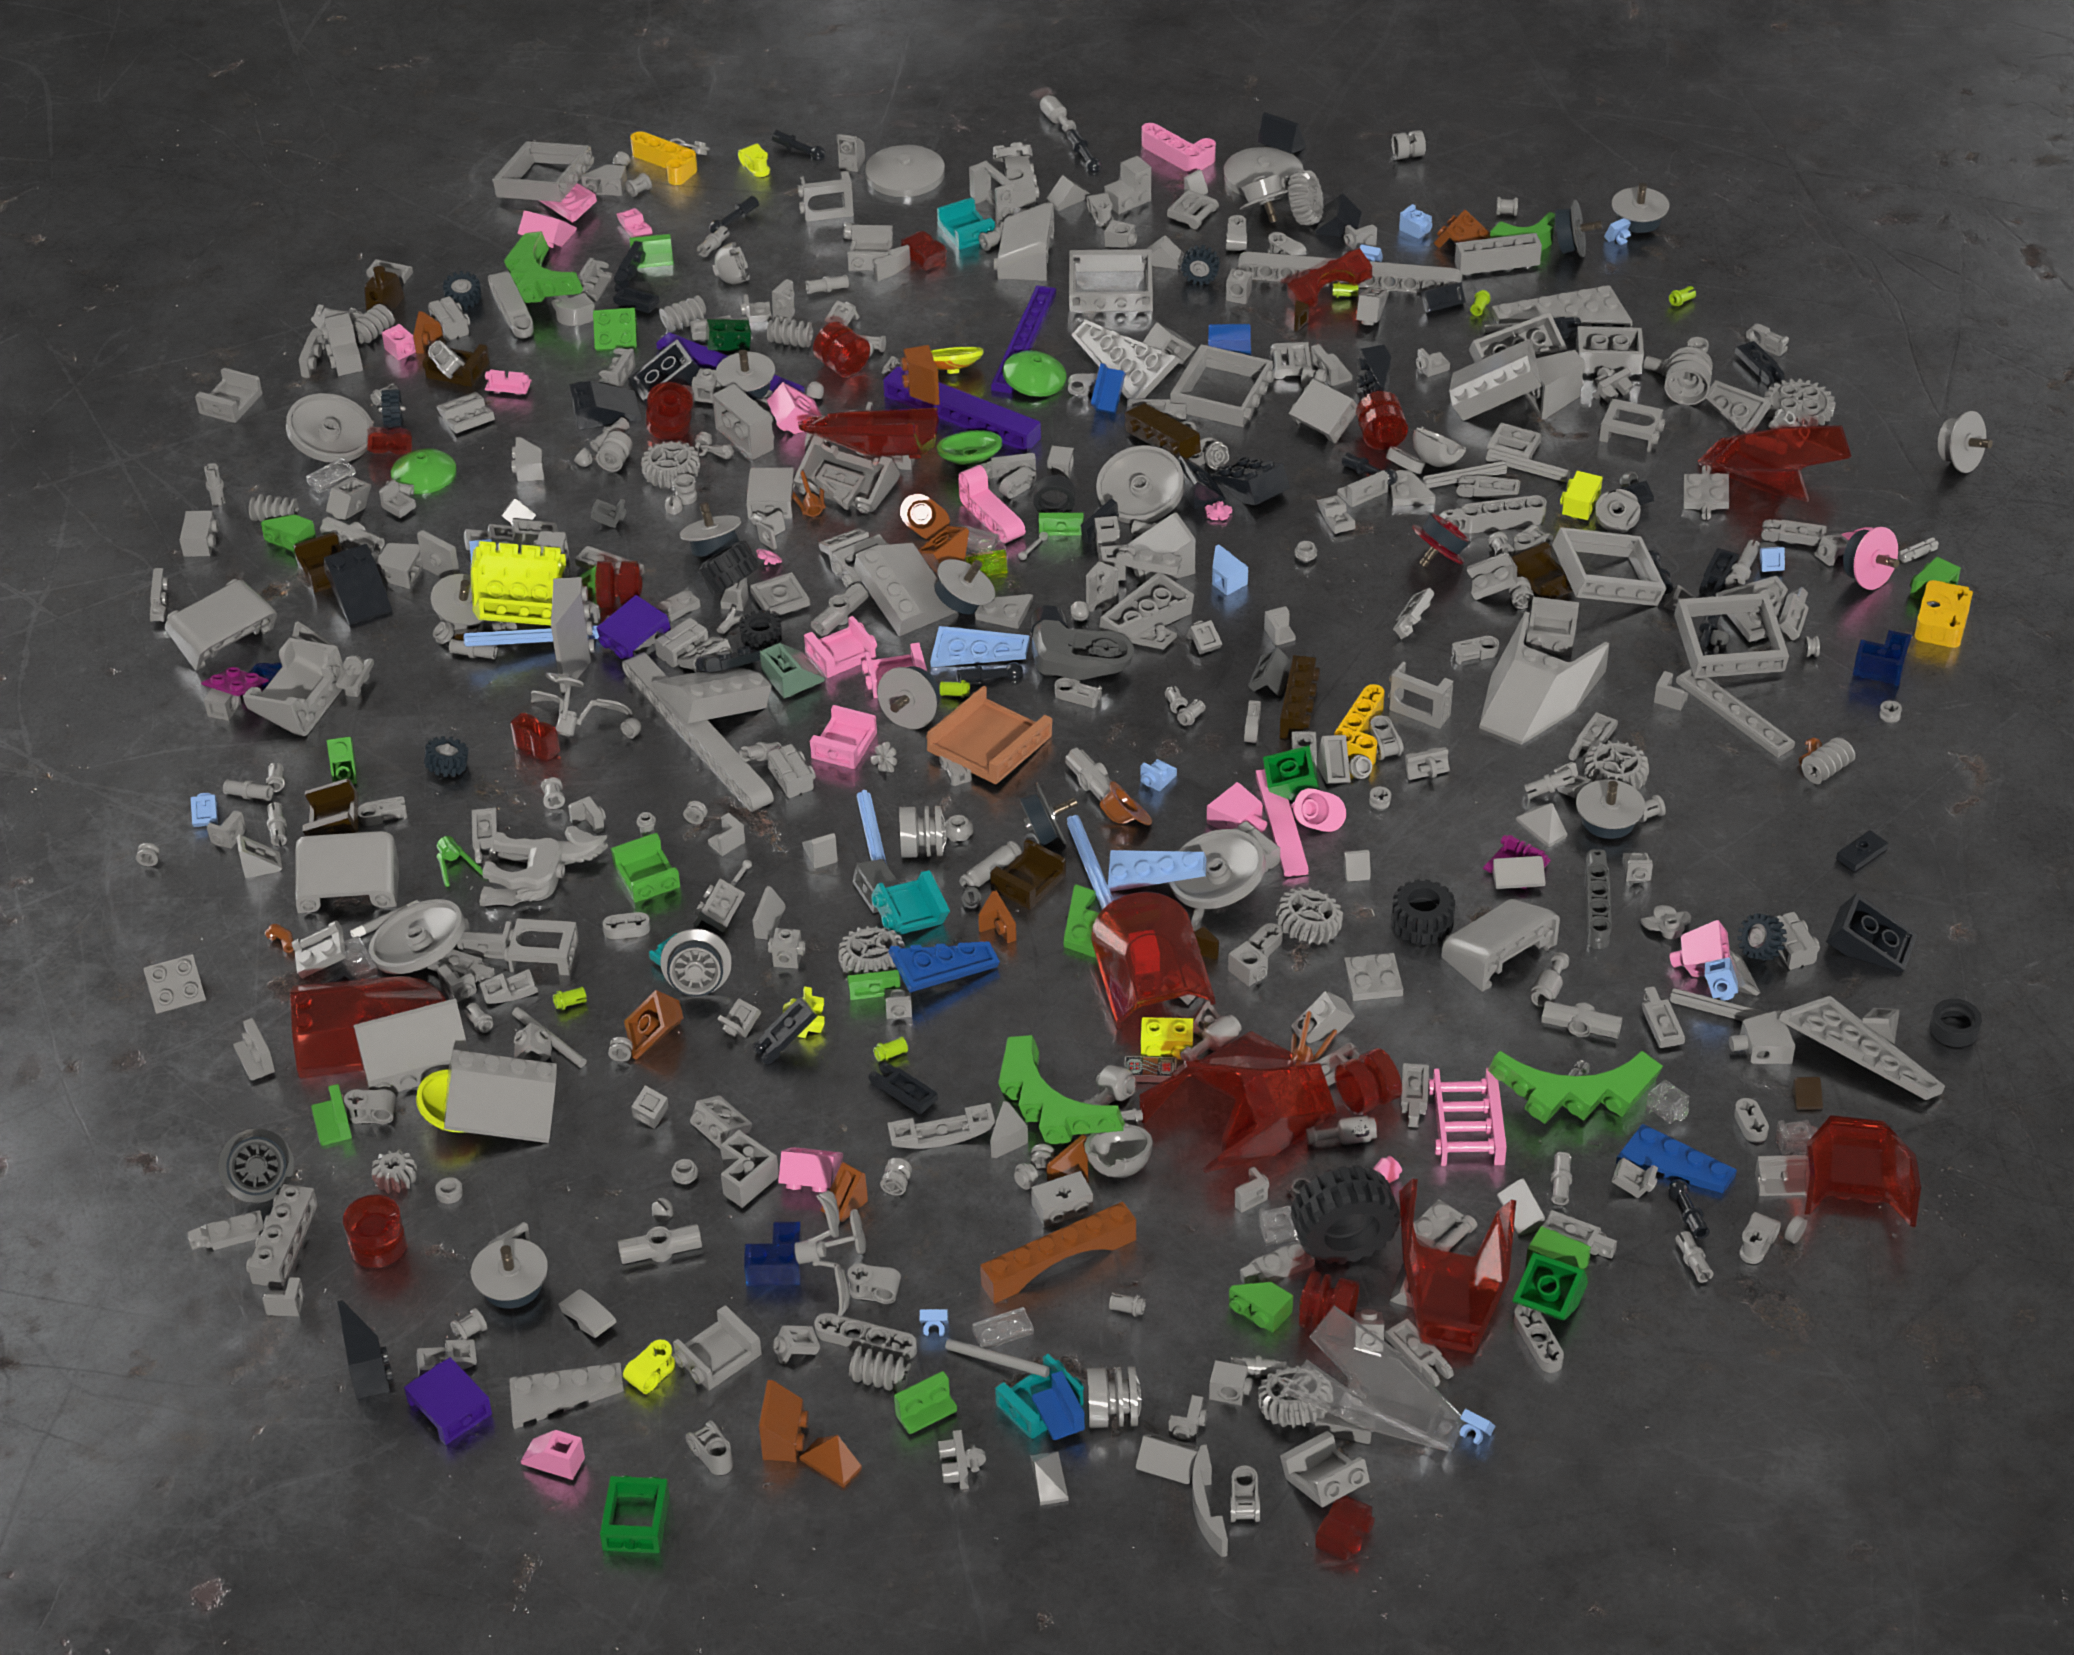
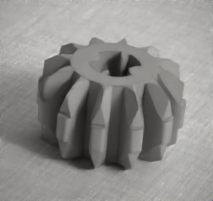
(394, 1171)

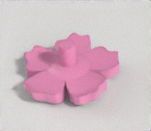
(1218, 511)
(768, 556)

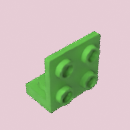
(615, 329)

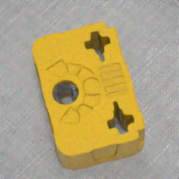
(1943, 614)

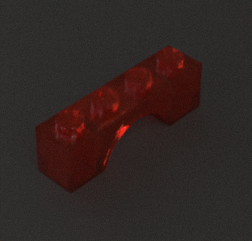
(1350, 268)

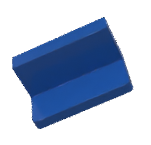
(1230, 337)
(1107, 389)
(1059, 1408)

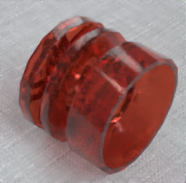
(1319, 1299)

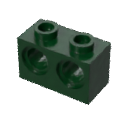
(728, 334)

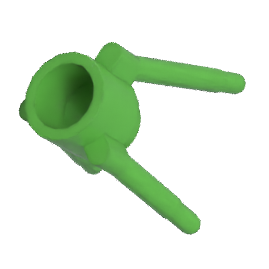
(450, 851)

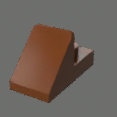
(425, 330)
(996, 915)

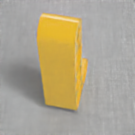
(677, 159)
(1358, 721)

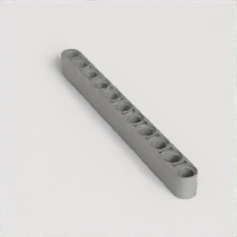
(1384, 275)
(702, 738)

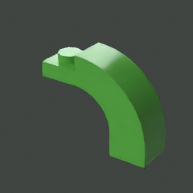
(1543, 229)

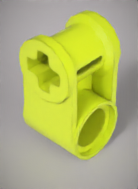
(755, 160)
(650, 1369)

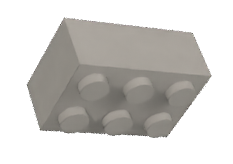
(1610, 348)
(743, 421)

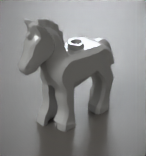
(545, 865)

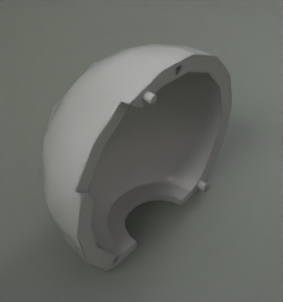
(1436, 448)
(1119, 1152)

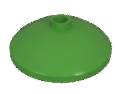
(1034, 373)
(969, 447)
(425, 469)

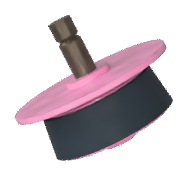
(1871, 557)

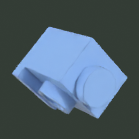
(1415, 222)
(1721, 978)

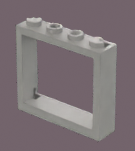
(509, 183)
(1110, 261)
(1227, 361)
(1645, 591)
(1735, 662)

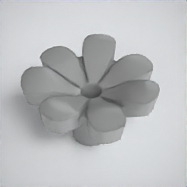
(884, 757)

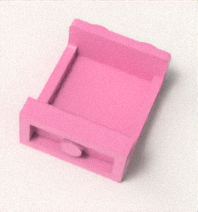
(841, 649)
(877, 668)
(844, 737)

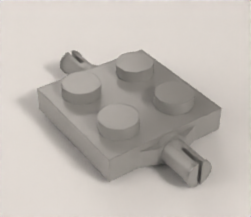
(1706, 491)

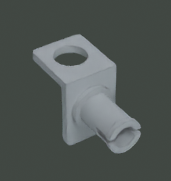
(768, 527)

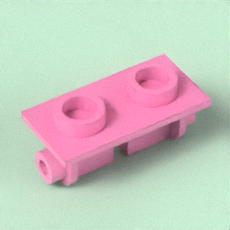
(514, 383)

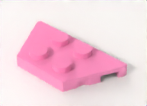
(574, 203)

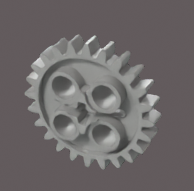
(1806, 401)

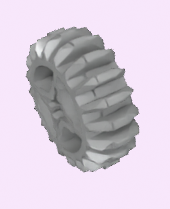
(1305, 197)
(668, 461)
(1617, 763)
(1309, 915)
(868, 950)
(1282, 1407)

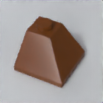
(947, 544)
(652, 1021)

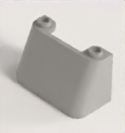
(1026, 244)
(879, 474)
(219, 621)
(300, 688)
(346, 867)
(1497, 937)

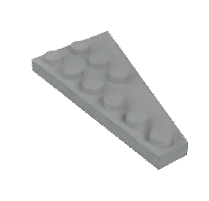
(1590, 305)
(1142, 364)
(1848, 1035)

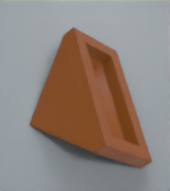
(1069, 1161)
(849, 1190)
(832, 1459)

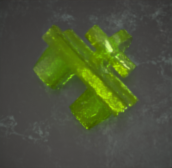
(992, 562)

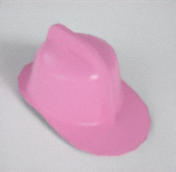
(1319, 810)

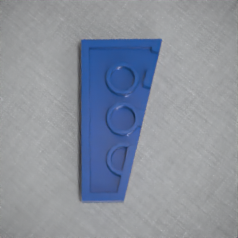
(934, 965)
(1676, 1160)

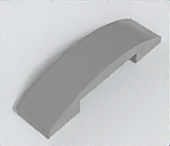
(943, 1131)
(1211, 1527)

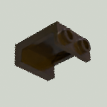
(465, 375)
(311, 559)
(1543, 572)
(332, 809)
(1029, 875)

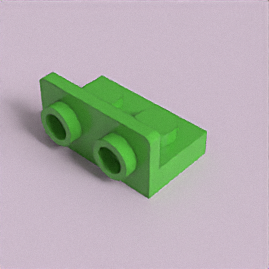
(924, 1403)

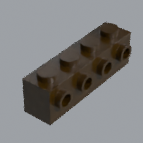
(1162, 431)
(1298, 696)

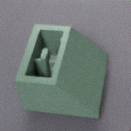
(788, 669)

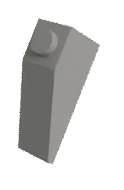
(1371, 305)

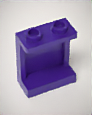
(631, 627)
(449, 1399)

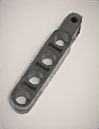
(1597, 899)

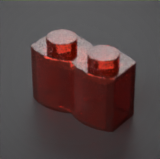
(924, 250)
(382, 440)
(535, 736)
(1344, 1527)

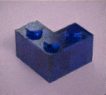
(1883, 661)
(775, 1261)

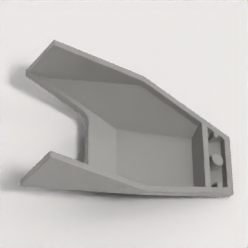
(1536, 689)

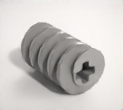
(682, 313)
(372, 323)
(790, 333)
(270, 509)
(1827, 760)
(879, 1371)

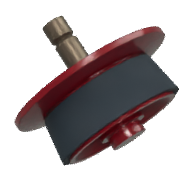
(1443, 537)

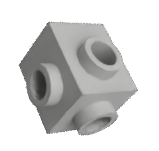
(705, 385)
(786, 948)
(532, 1043)

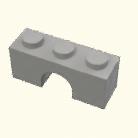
(1021, 173)
(1108, 543)

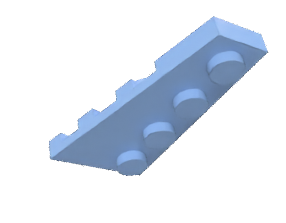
(972, 646)
(1148, 868)

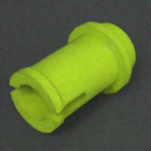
(1344, 290)
(1678, 297)
(1481, 298)
(955, 689)
(569, 998)
(890, 1049)

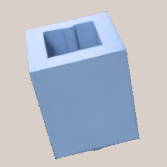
(1228, 572)

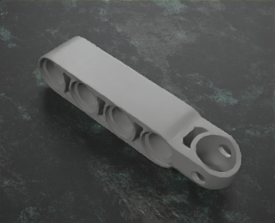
(511, 304)
(1498, 514)

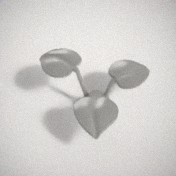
(567, 719)
(814, 1249)

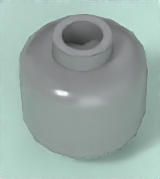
(1118, 1081)

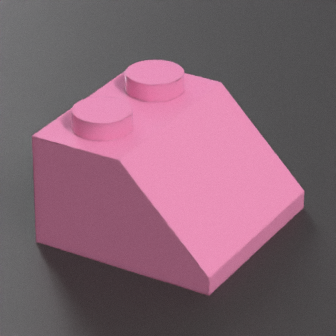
(554, 230)
(790, 407)
(809, 1168)

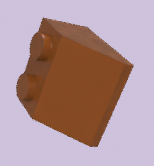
(920, 374)
(782, 1424)

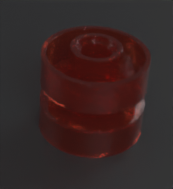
(841, 349)
(668, 411)
(1381, 420)
(612, 584)
(1368, 1081)
(374, 1231)

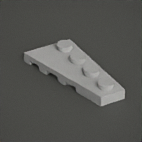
(548, 1392)

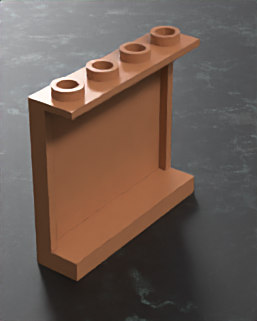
(987, 737)

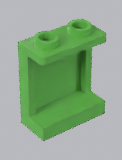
(644, 868)

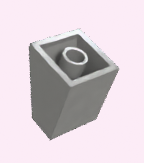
(1560, 382)
(1168, 537)

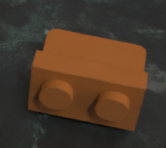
(1461, 229)

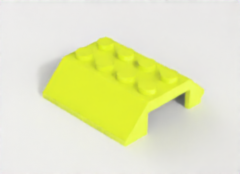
(514, 584)

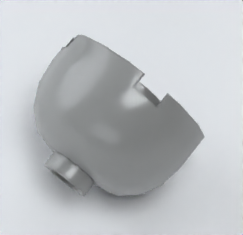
(730, 264)

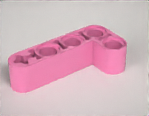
(1177, 150)
(987, 506)

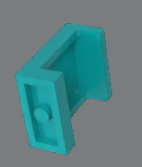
(963, 223)
(911, 904)
(1018, 1403)

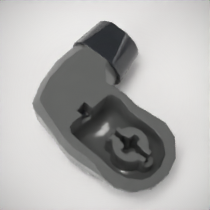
(1075, 652)

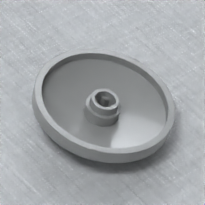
(1256, 162)
(905, 171)
(328, 427)
(1143, 483)
(1232, 869)
(417, 936)

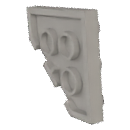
(1751, 623)

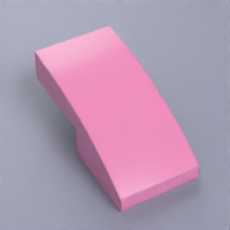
(634, 224)

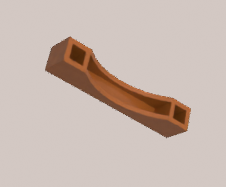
(1013, 1270)

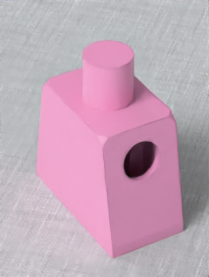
(1234, 808)
(1701, 946)

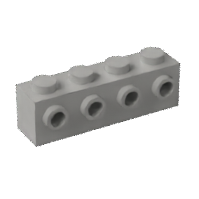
(1498, 253)
(282, 1236)

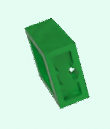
(635, 1538)

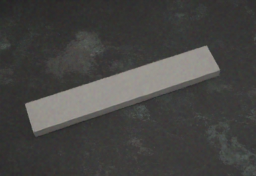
(1736, 713)

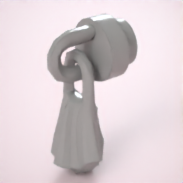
(705, 440)

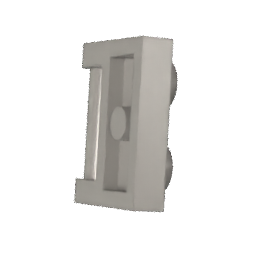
(1188, 204)
(1298, 358)
(1516, 438)
(321, 955)
(1440, 1220)

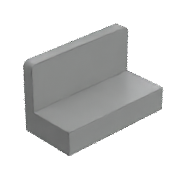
(1336, 371)
(1364, 489)
(1167, 1457)

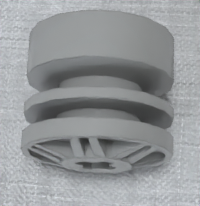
(1688, 376)
(921, 831)
(1112, 1397)

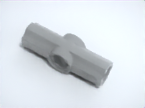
(352, 535)
(839, 609)
(1090, 775)
(1582, 1019)
(659, 1244)

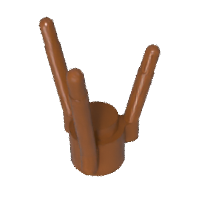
(812, 504)
(1303, 1052)

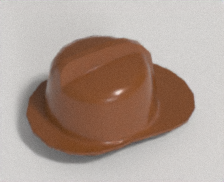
(924, 515)
(1122, 807)

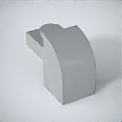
(573, 310)

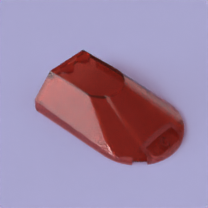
(878, 431)
(1147, 953)
(326, 1016)

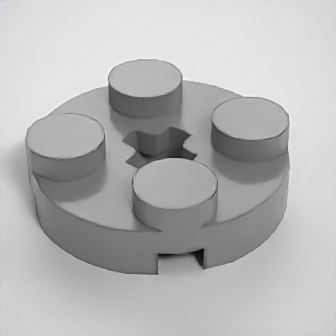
(1016, 149)
(1617, 522)

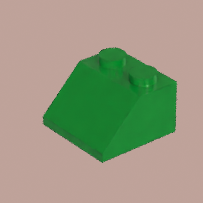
(1291, 772)
(1551, 1287)

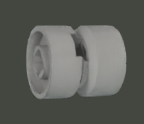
(1410, 144)
(614, 451)

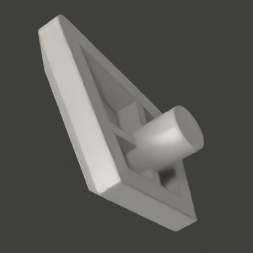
(1155, 637)
(1205, 1018)

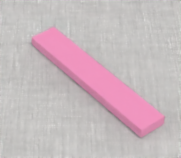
(1283, 829)

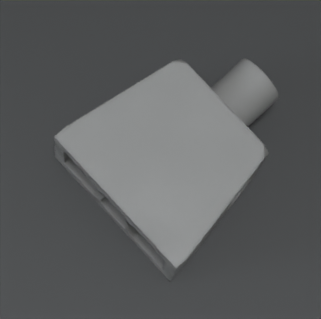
(399, 564)
(1764, 1040)

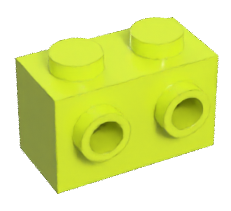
(1581, 495)
(1162, 1038)

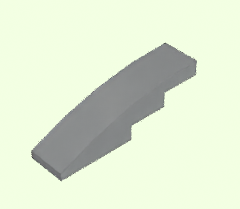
(520, 532)

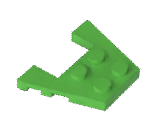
(1081, 921)

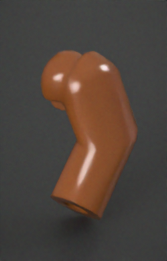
(1813, 745)
(277, 931)

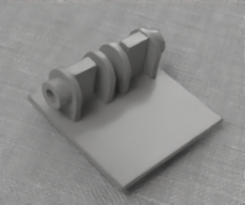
(174, 984)

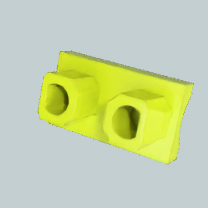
(817, 1005)

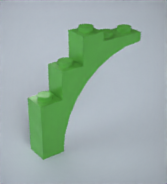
(531, 278)
(1579, 1094)
(1057, 1114)

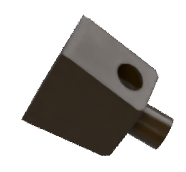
(383, 289)

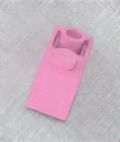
(555, 1453)

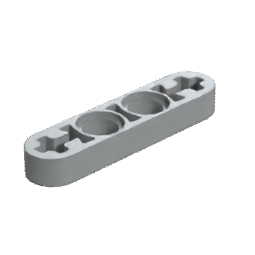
(867, 1333)

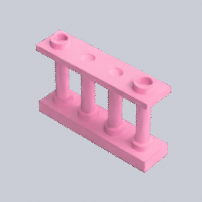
(1490, 1105)

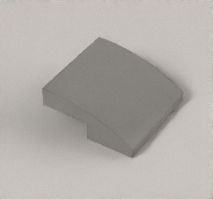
(465, 412)

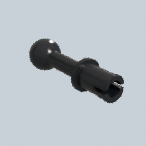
(788, 141)
(1080, 145)
(741, 211)
(1362, 465)
(1664, 573)
(1706, 628)
(1012, 671)
(1692, 1215)

